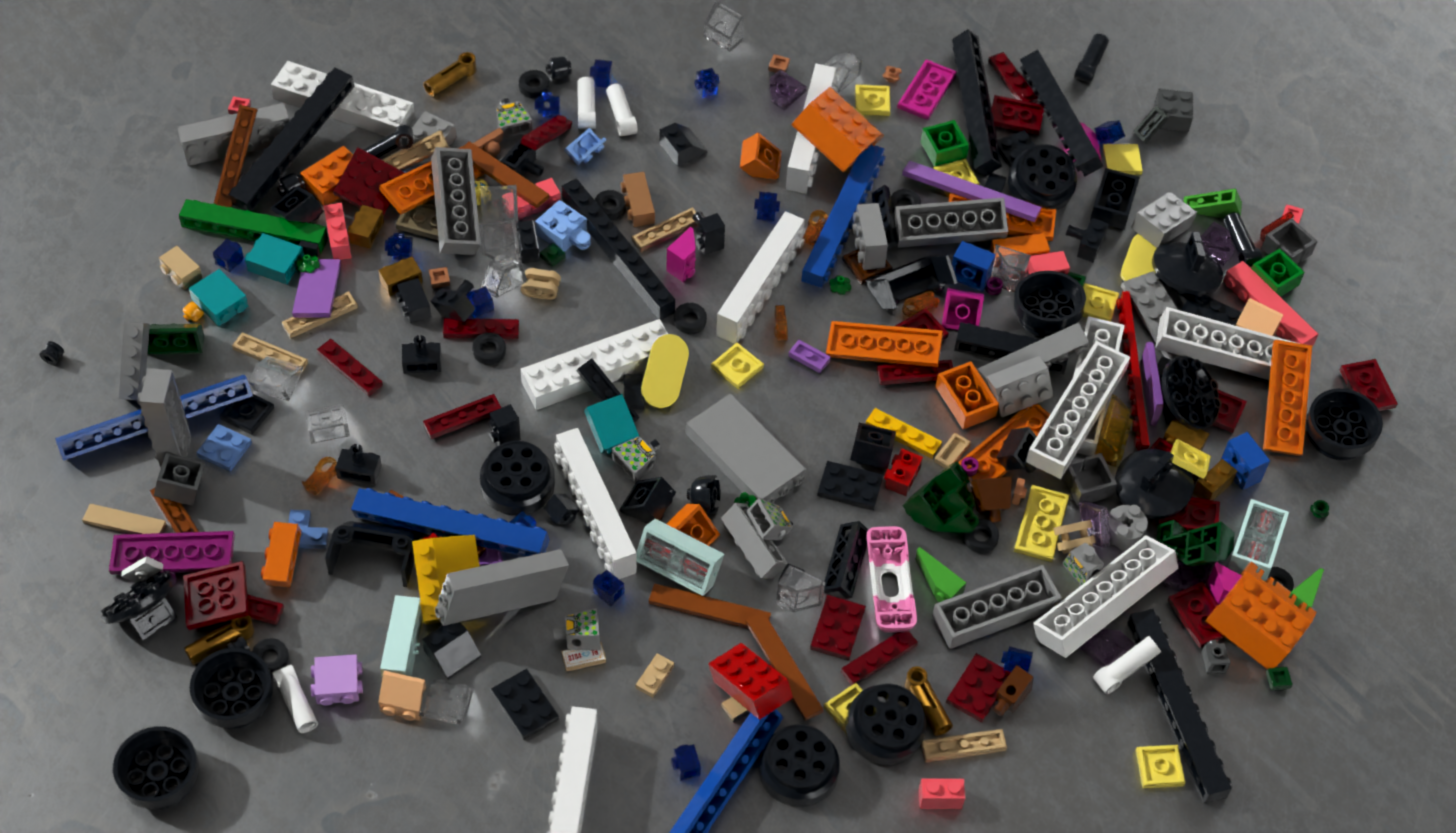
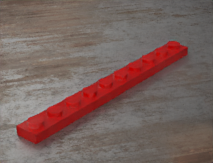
(1133, 377)

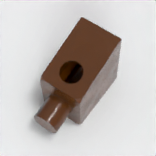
(992, 496)
(1013, 691)

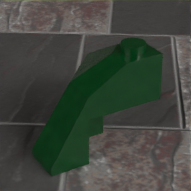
(944, 502)
(1197, 546)

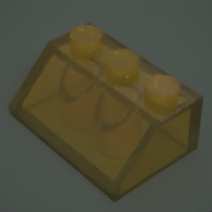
(1113, 431)

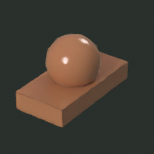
(491, 142)

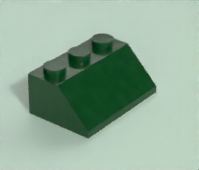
(175, 338)

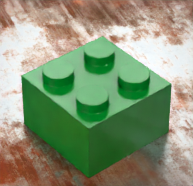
(944, 143)
(1279, 272)

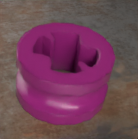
(994, 281)
(970, 461)

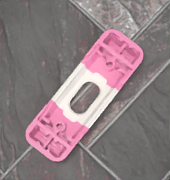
(890, 554)

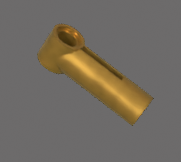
(462, 67)
(219, 639)
(933, 709)

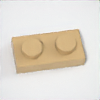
(654, 675)

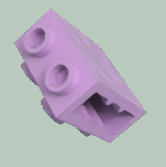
(336, 679)

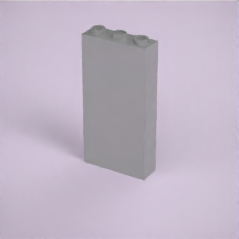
(745, 450)
(501, 587)

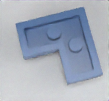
(310, 536)

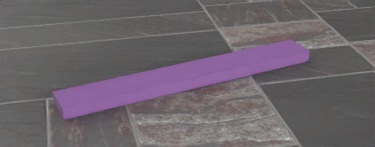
(969, 190)

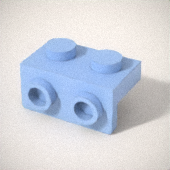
(585, 145)

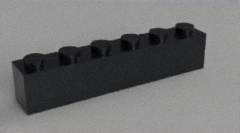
(995, 343)

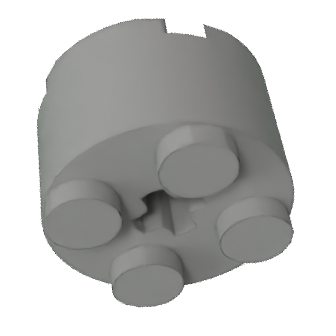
(1126, 526)

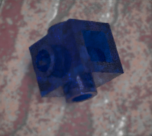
(707, 82)
(554, 104)
(767, 206)
(404, 242)

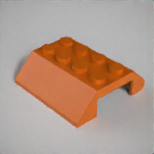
(836, 129)
(1261, 617)

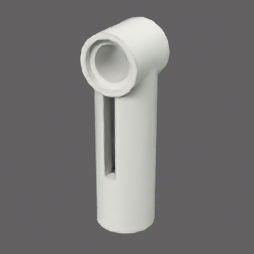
(586, 103)
(625, 121)
(1113, 675)
(295, 699)

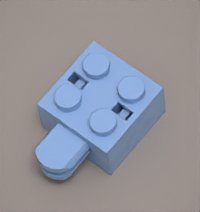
(563, 227)

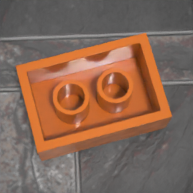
(325, 174)
(967, 395)

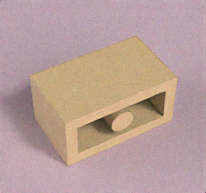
(180, 268)

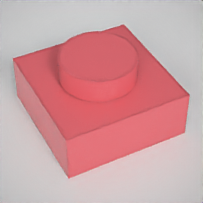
(235, 102)
(1297, 212)

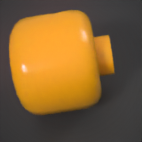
(192, 312)

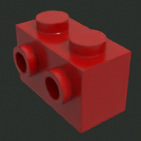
(903, 472)

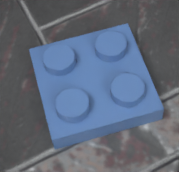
(224, 447)

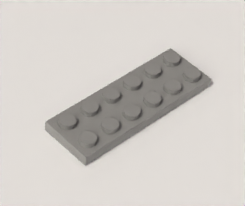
(1150, 302)

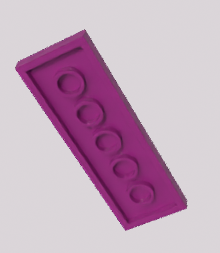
(174, 550)

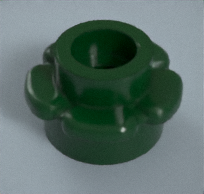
(1321, 505)

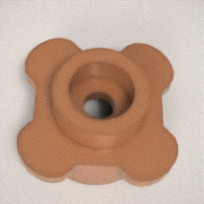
(892, 74)

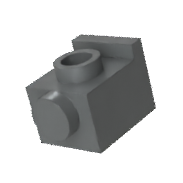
(1215, 657)

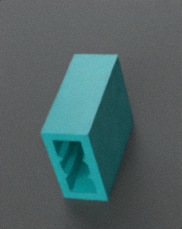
(274, 258)
(218, 297)
(611, 423)

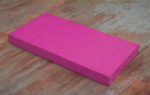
(926, 89)

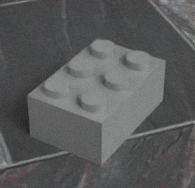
(1163, 219)
(870, 236)
(1021, 386)

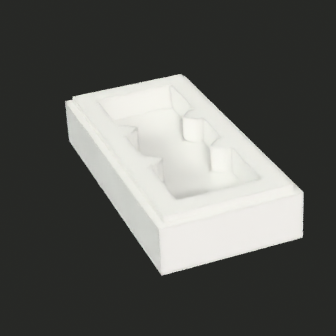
(142, 570)

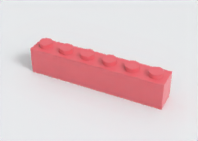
(1248, 284)

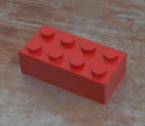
(750, 680)

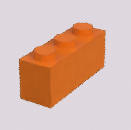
(1028, 244)
(281, 554)

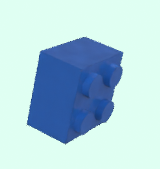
(973, 265)
(1247, 459)

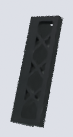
(851, 559)

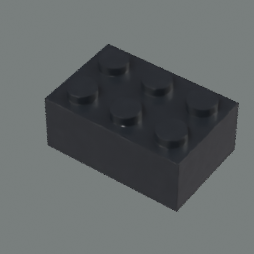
(1115, 198)

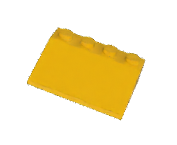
(434, 561)

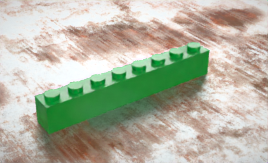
(248, 224)

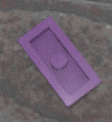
(809, 356)

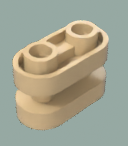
(541, 284)
(1068, 545)

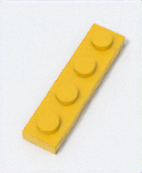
(906, 433)

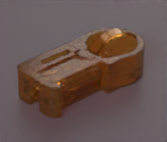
(814, 229)
(920, 302)
(781, 323)
(319, 479)

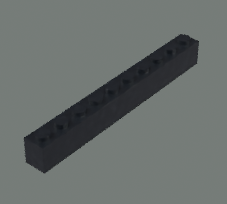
(976, 103)
(1061, 112)
(291, 140)
(619, 250)
(1181, 710)

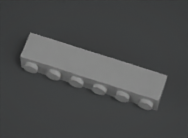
(1050, 349)

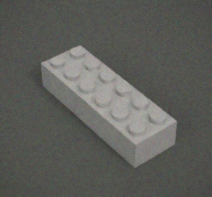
(211, 138)
(455, 201)
(951, 222)
(164, 414)
(995, 606)

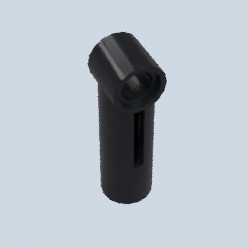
(1087, 67)
(392, 143)
(1241, 239)

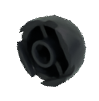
(705, 491)

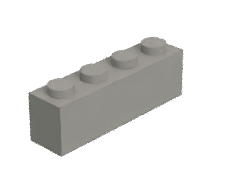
(133, 359)
(759, 552)

